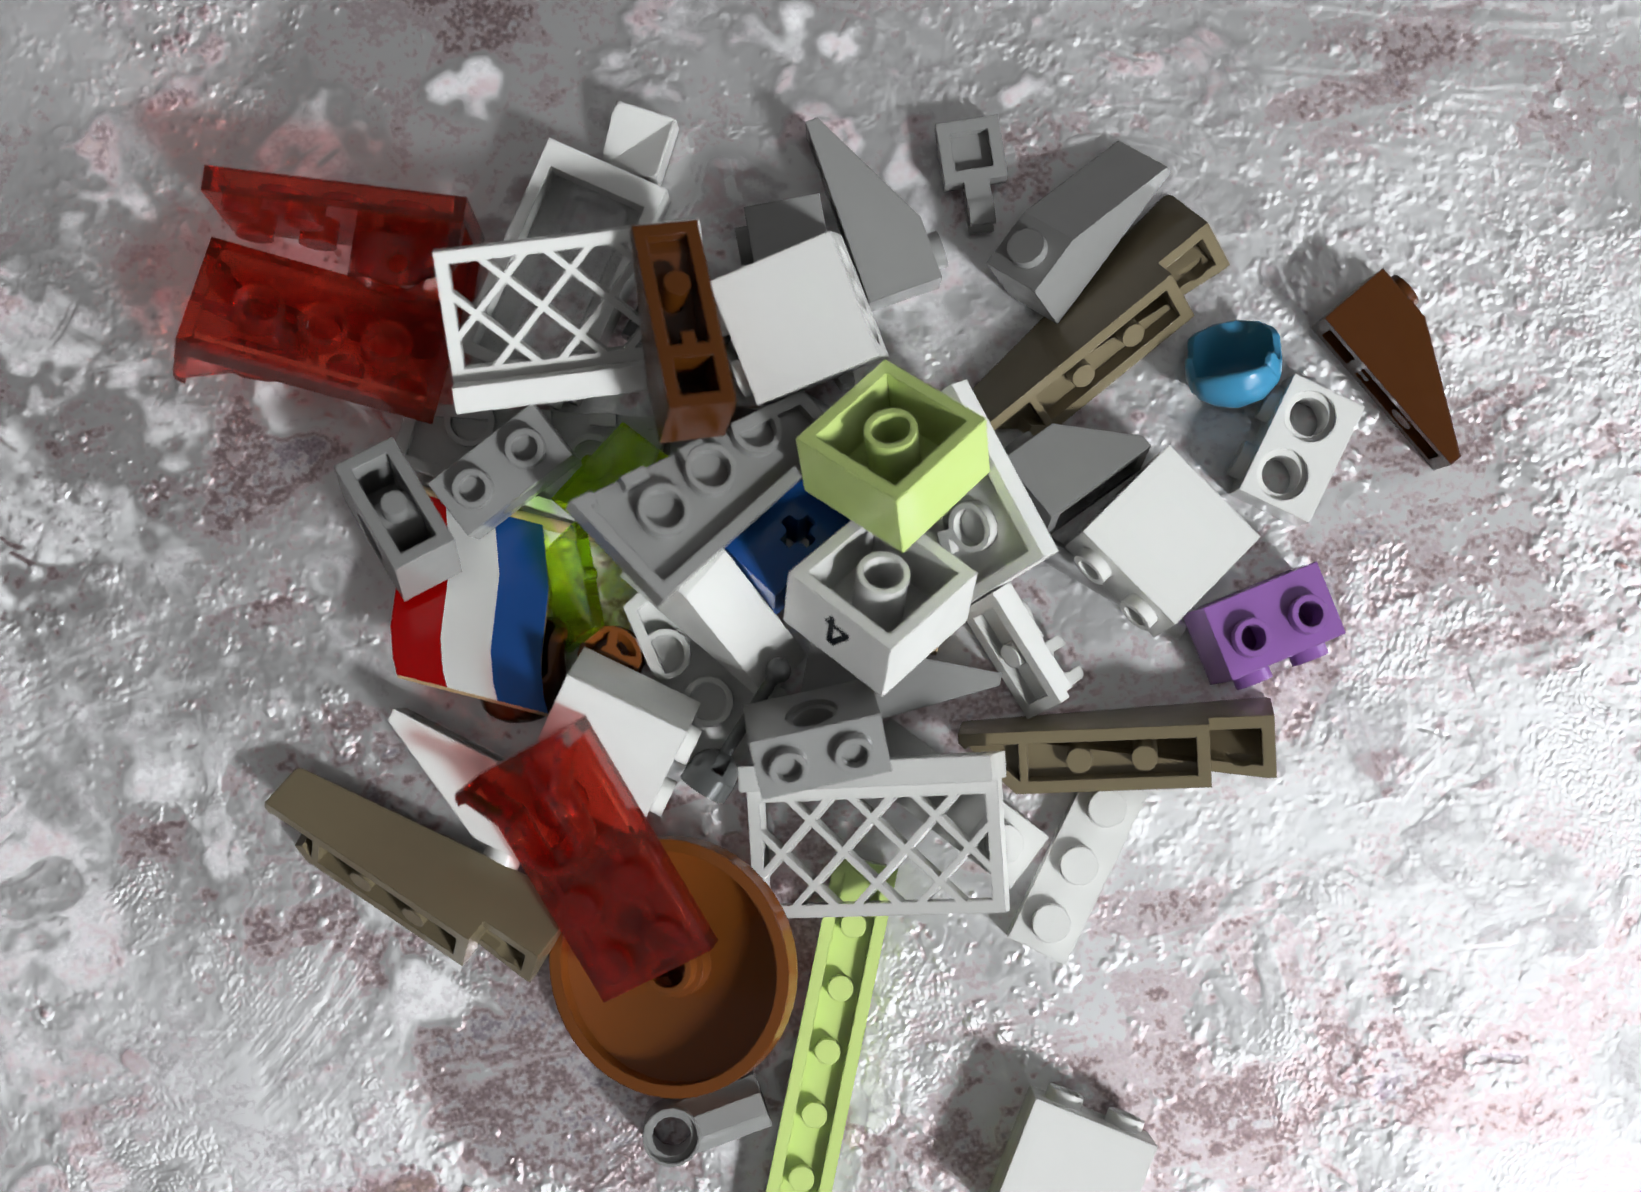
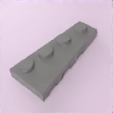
(691, 505)

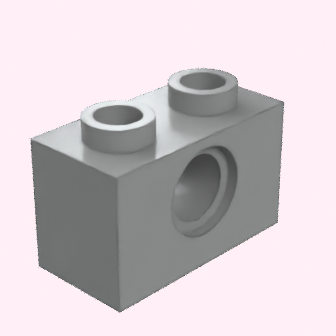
(504, 472)
(398, 518)
(816, 738)

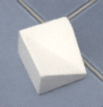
(640, 141)

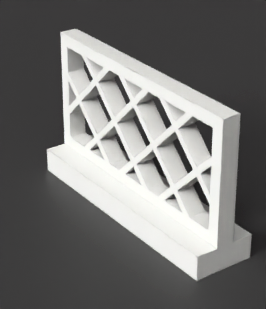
(540, 377)
(910, 777)

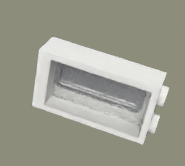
(566, 196)

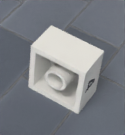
(876, 605)

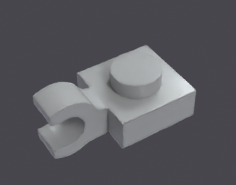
(973, 160)

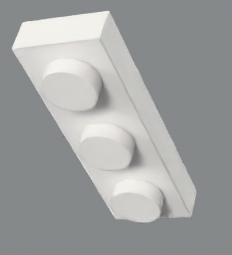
(1075, 871)

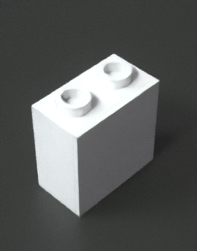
(797, 319)
(1162, 543)
(634, 718)
(1073, 1148)

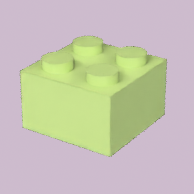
(894, 455)

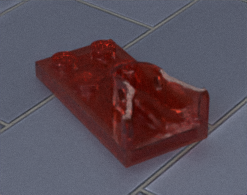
(386, 226)
(311, 331)
(592, 858)

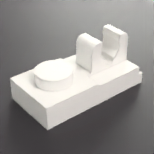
(1018, 651)

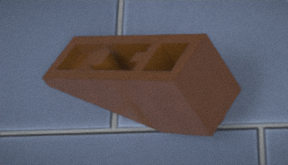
(681, 333)
(1392, 357)

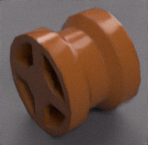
(606, 642)

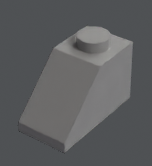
(1073, 467)

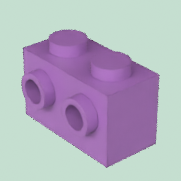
(1263, 625)

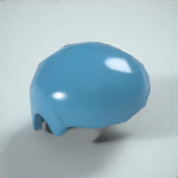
(1233, 363)

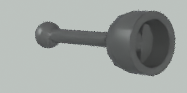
(715, 770)

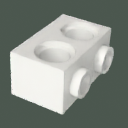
(1307, 458)

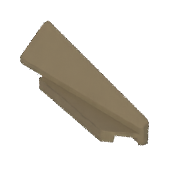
(1110, 326)
(1130, 746)
(418, 875)

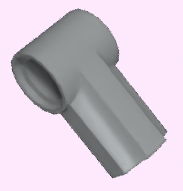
(711, 1119)

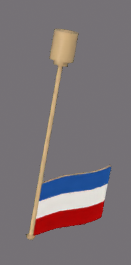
(486, 624)

